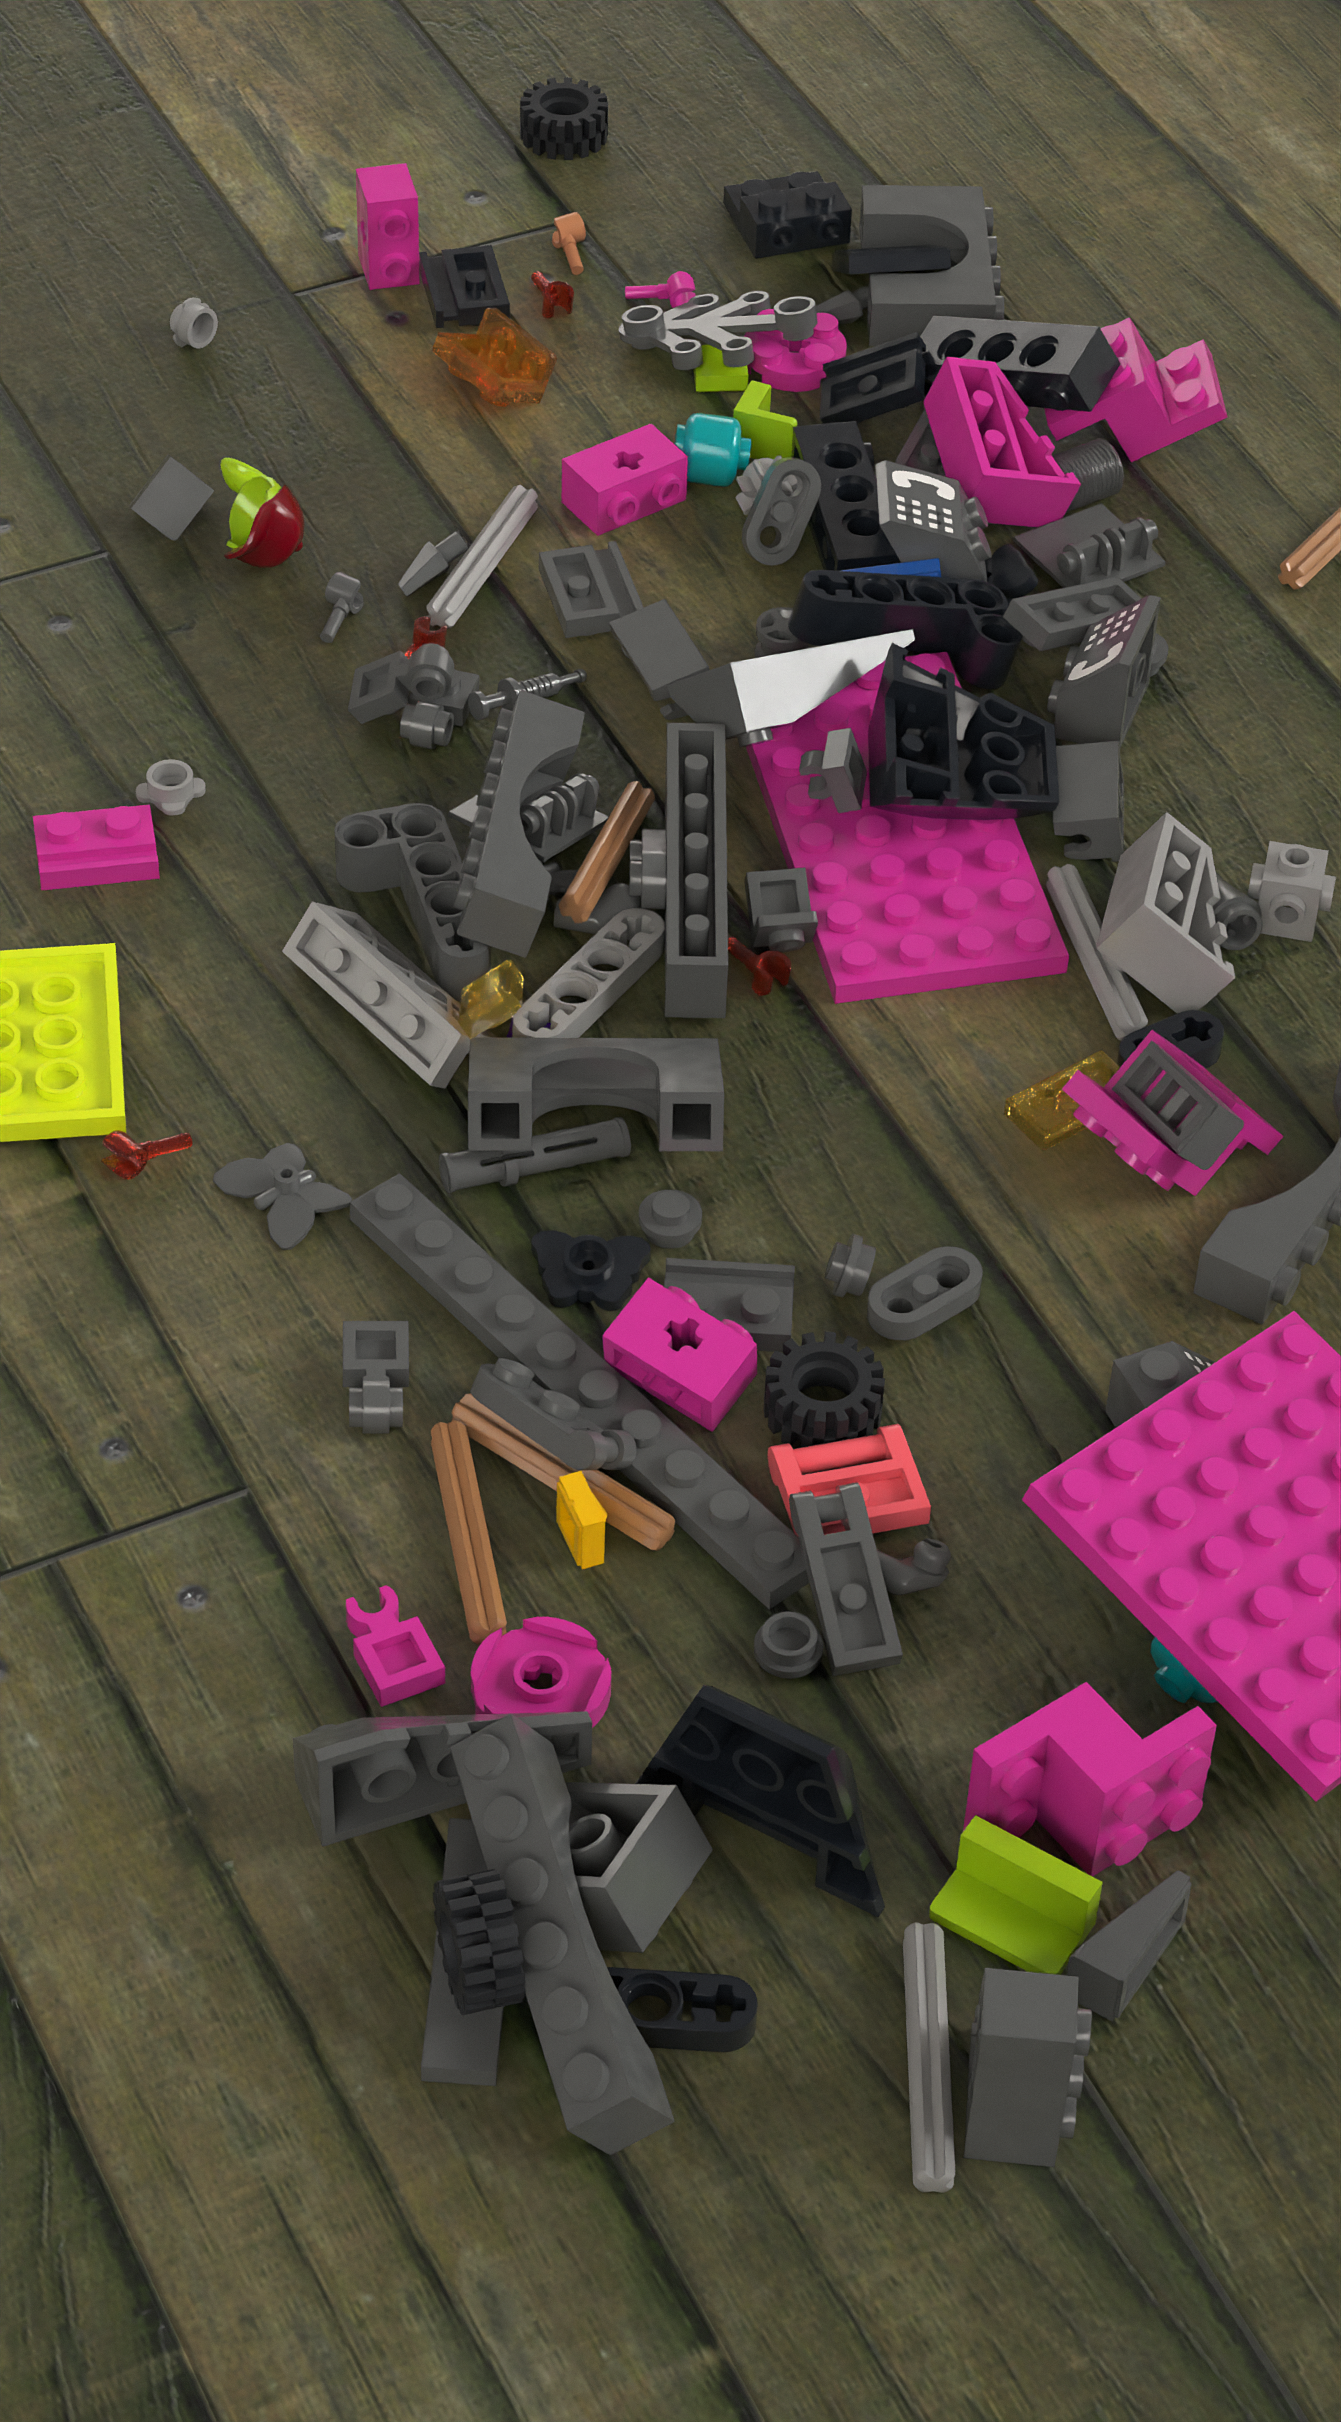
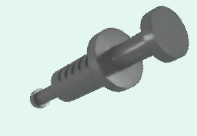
(508, 689)

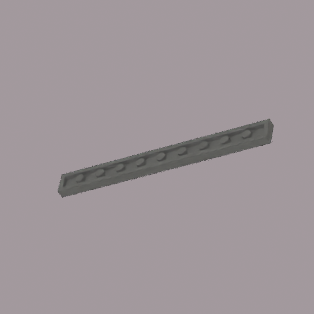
(520, 1328)

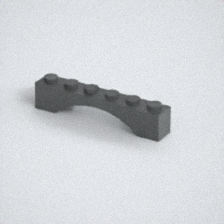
(502, 879)
(1262, 1247)
(588, 2038)

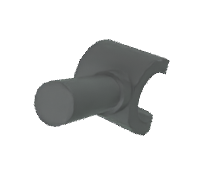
(344, 595)

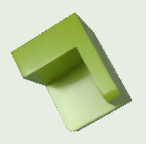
(769, 432)

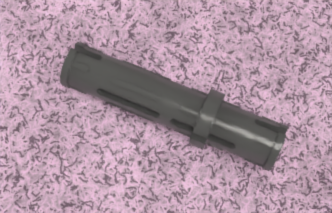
(604, 1141)

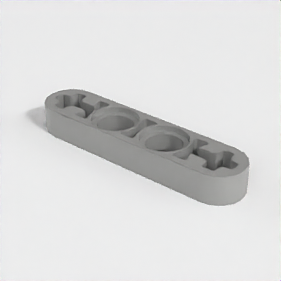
(599, 988)

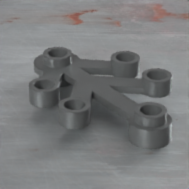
(651, 327)

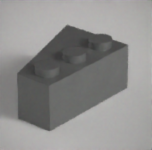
(1024, 2066)

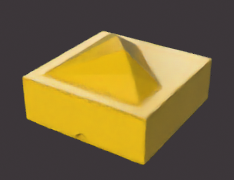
(581, 1520)

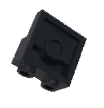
(789, 213)

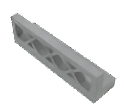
(382, 990)

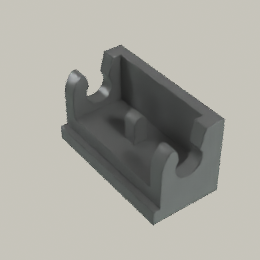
(659, 651)
(1091, 799)

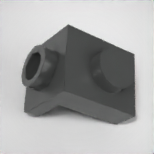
(780, 909)

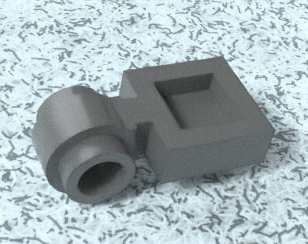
(385, 683)
(432, 721)
(375, 1373)

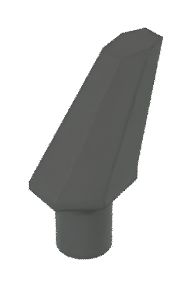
(846, 306)
(432, 563)

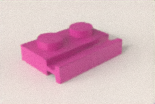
(95, 847)

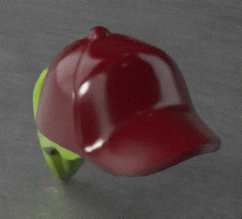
(263, 519)

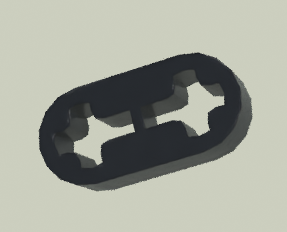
(1191, 1031)

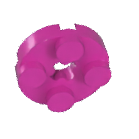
(796, 370)
(542, 1646)

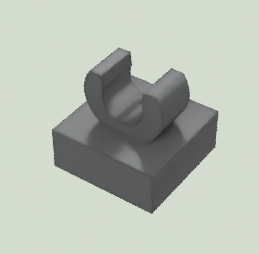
(840, 770)

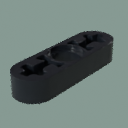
(705, 1992)

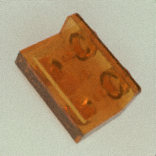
(498, 360)

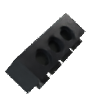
(1043, 362)
(847, 510)

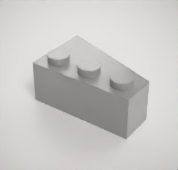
(1164, 920)

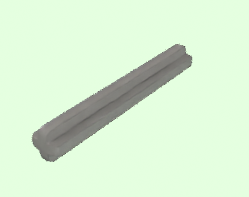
(482, 557)
(1083, 928)
(928, 2058)

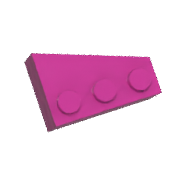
(992, 446)

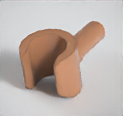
(568, 233)

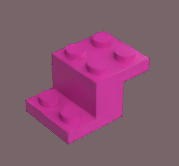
(1150, 400)
(1139, 1144)
(1092, 1778)

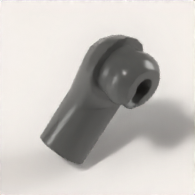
(917, 1572)

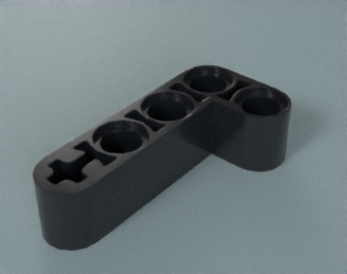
(943, 612)

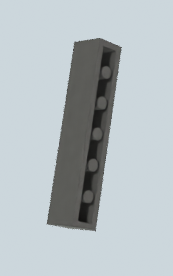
(696, 871)

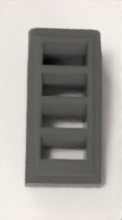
(1205, 1129)
(1126, 1949)

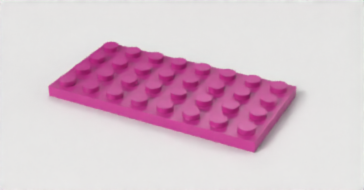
(900, 894)

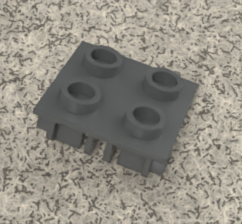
(1092, 547)
(555, 817)

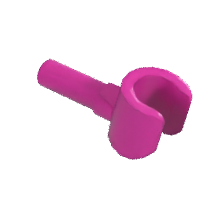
(676, 290)

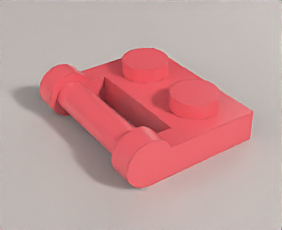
(889, 1487)

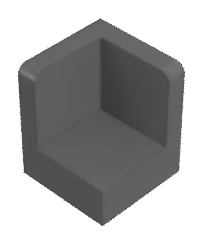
(171, 498)

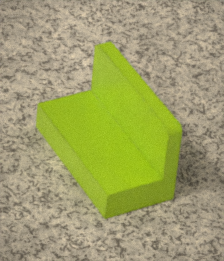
(1017, 1900)

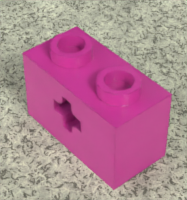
(387, 226)
(624, 479)
(681, 1353)

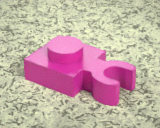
(391, 1653)

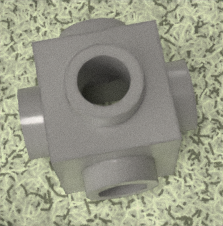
(1293, 879)

